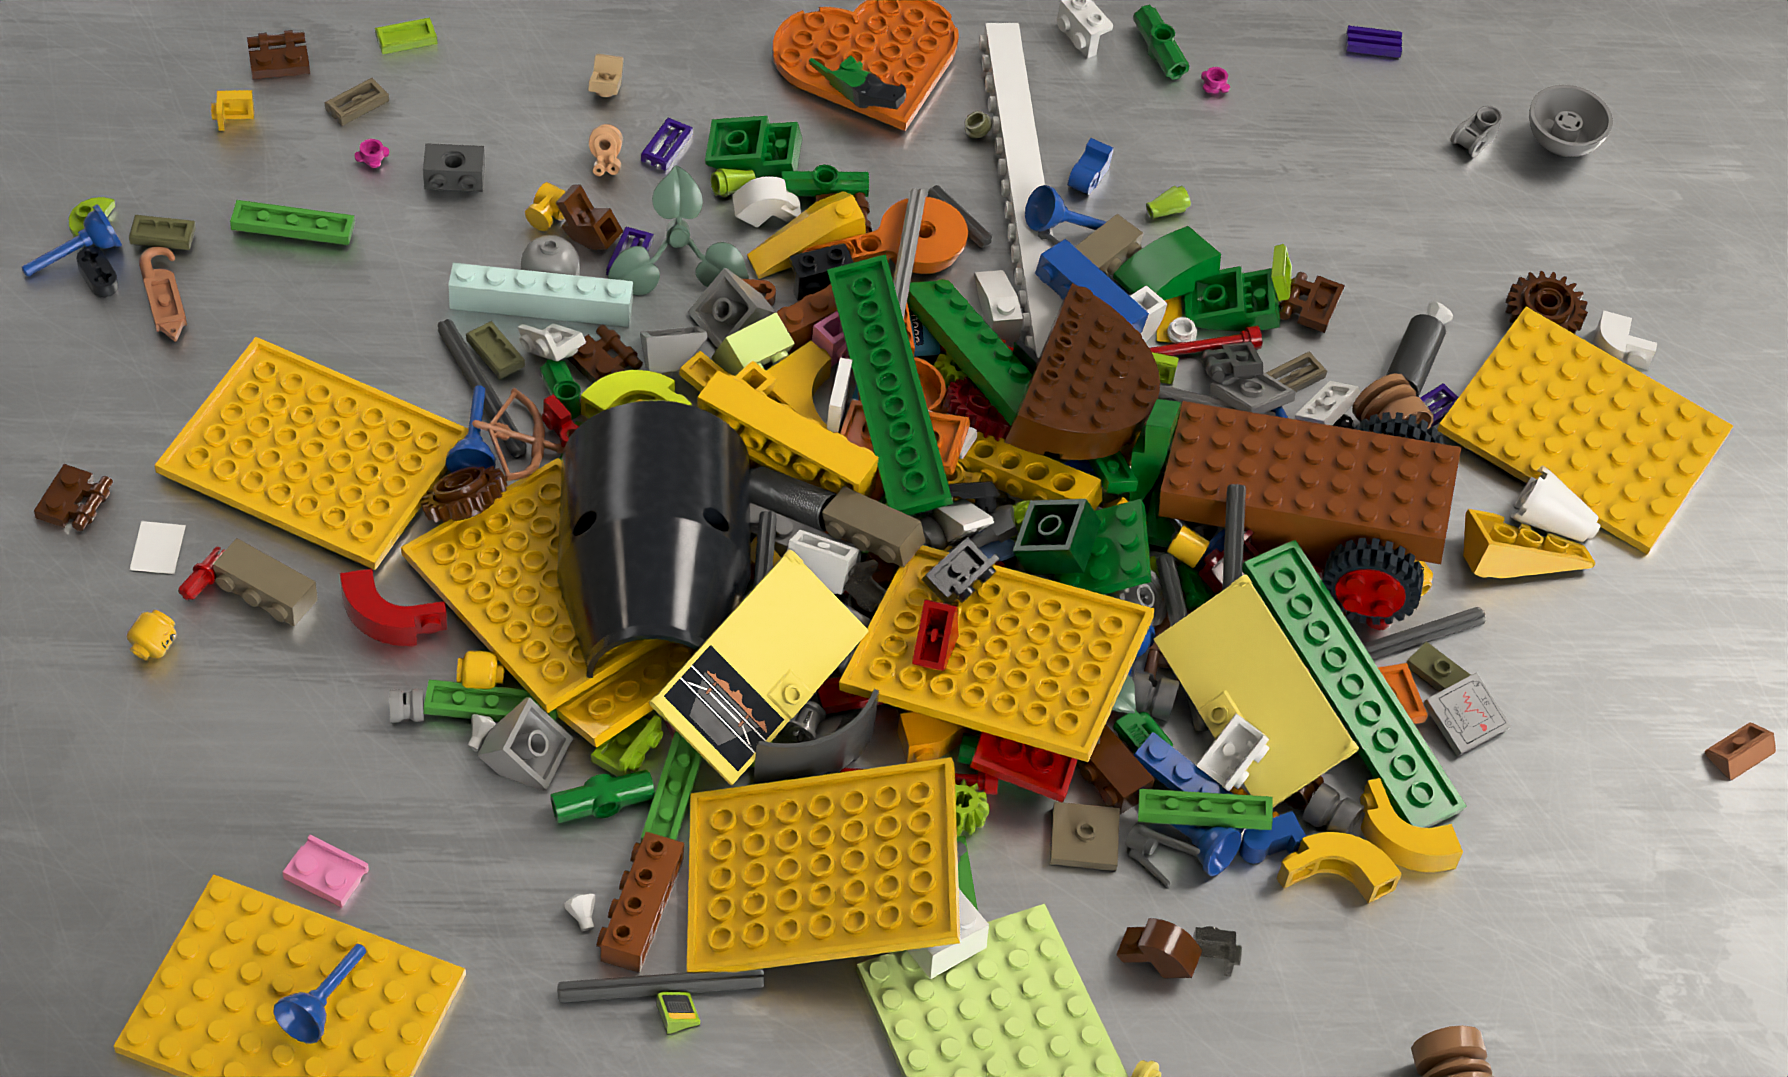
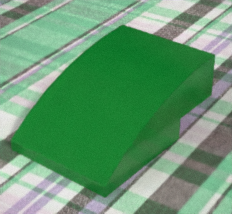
(754, 145)
(1170, 264)
(1234, 301)
(1153, 445)

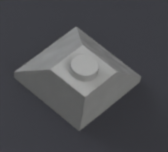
(728, 307)
(670, 348)
(526, 746)

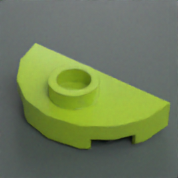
(80, 212)

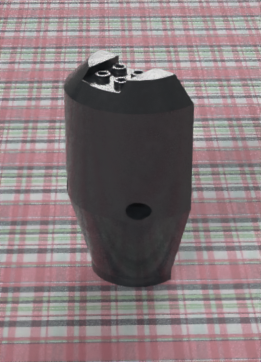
(652, 526)

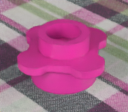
(1215, 80)
(371, 153)

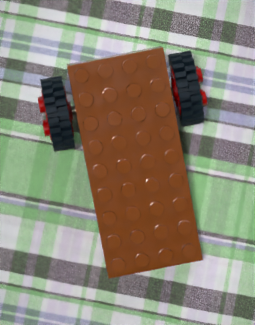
(1349, 497)

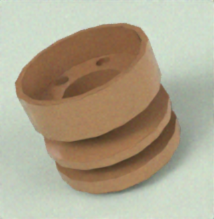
(1391, 395)
(1451, 1053)

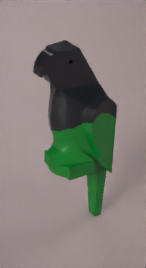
(861, 85)

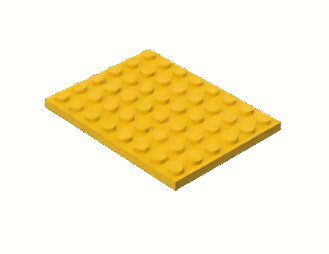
(1592, 422)
(312, 452)
(505, 588)
(1028, 659)
(823, 868)
(245, 951)

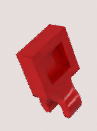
(558, 418)

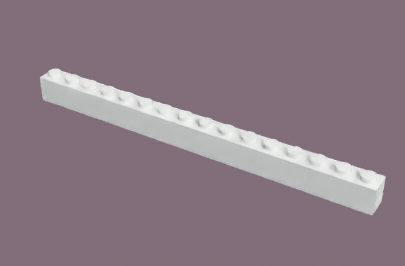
(1021, 172)

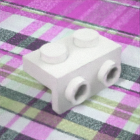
(1083, 24)
(552, 342)
(1233, 753)

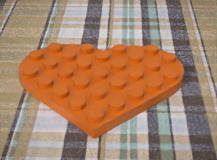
(892, 38)

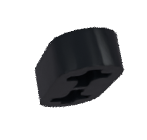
(102, 269)

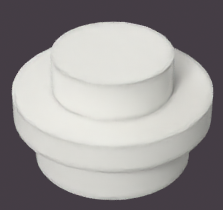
(1182, 330)

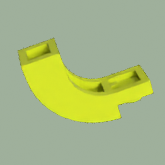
(628, 387)

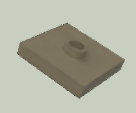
(1085, 836)

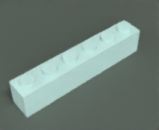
(540, 295)

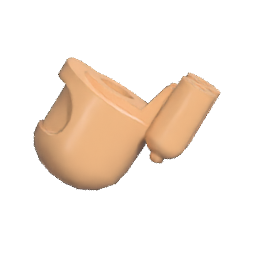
(605, 145)

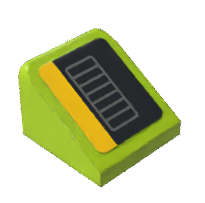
(677, 1011)

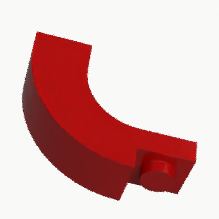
(385, 620)

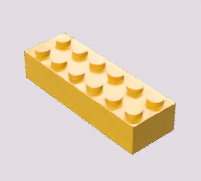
(788, 440)

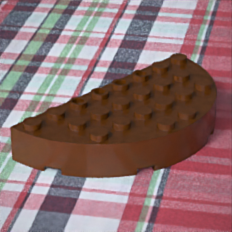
(1088, 384)

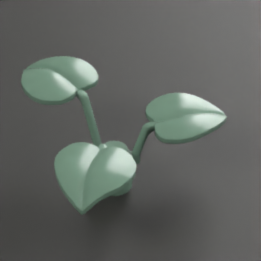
(676, 198)

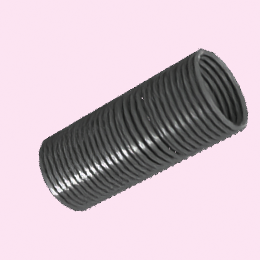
(1418, 350)
(789, 497)

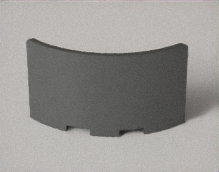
(819, 756)

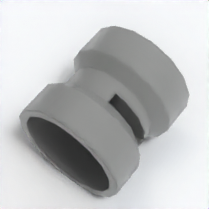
(406, 705)

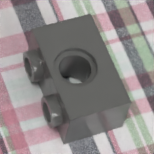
(454, 167)

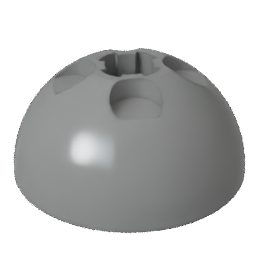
(1569, 120)

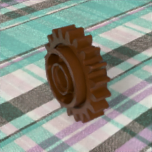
(1548, 298)
(464, 494)

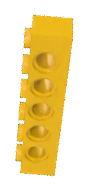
(1029, 474)

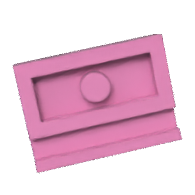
(325, 871)

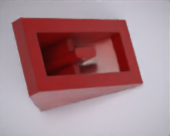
(936, 635)

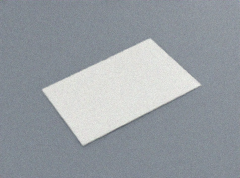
(157, 547)

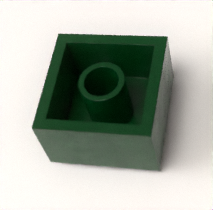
(1057, 536)

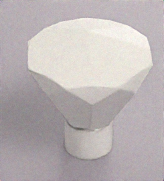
(1440, 312)
(480, 728)
(581, 908)

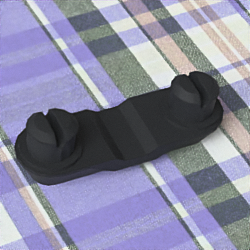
(982, 491)

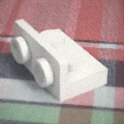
(1329, 403)

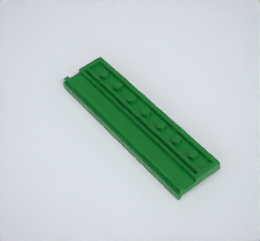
(971, 343)

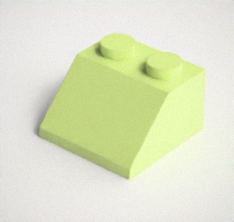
(759, 343)

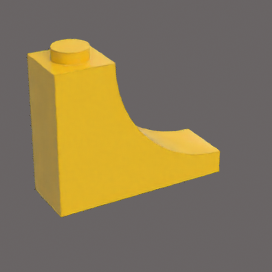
(799, 378)

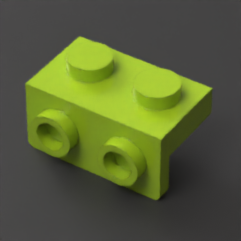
(628, 748)

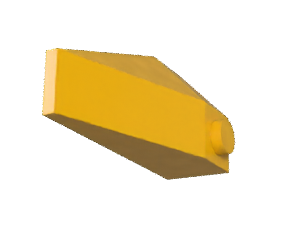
(821, 223)
(1510, 551)

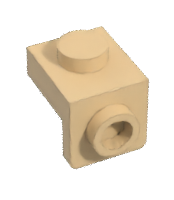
(606, 75)

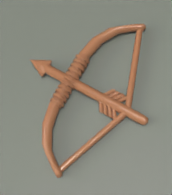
(502, 431)

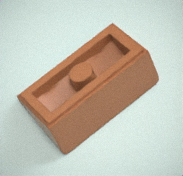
(1742, 750)

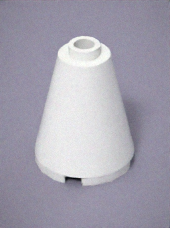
(1555, 508)

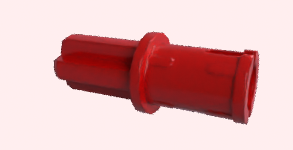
(202, 576)

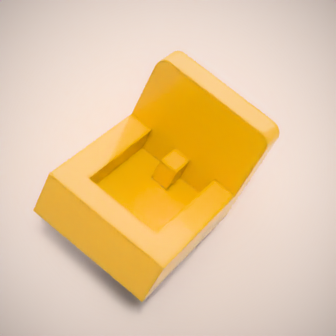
(232, 105)

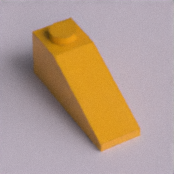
(928, 737)

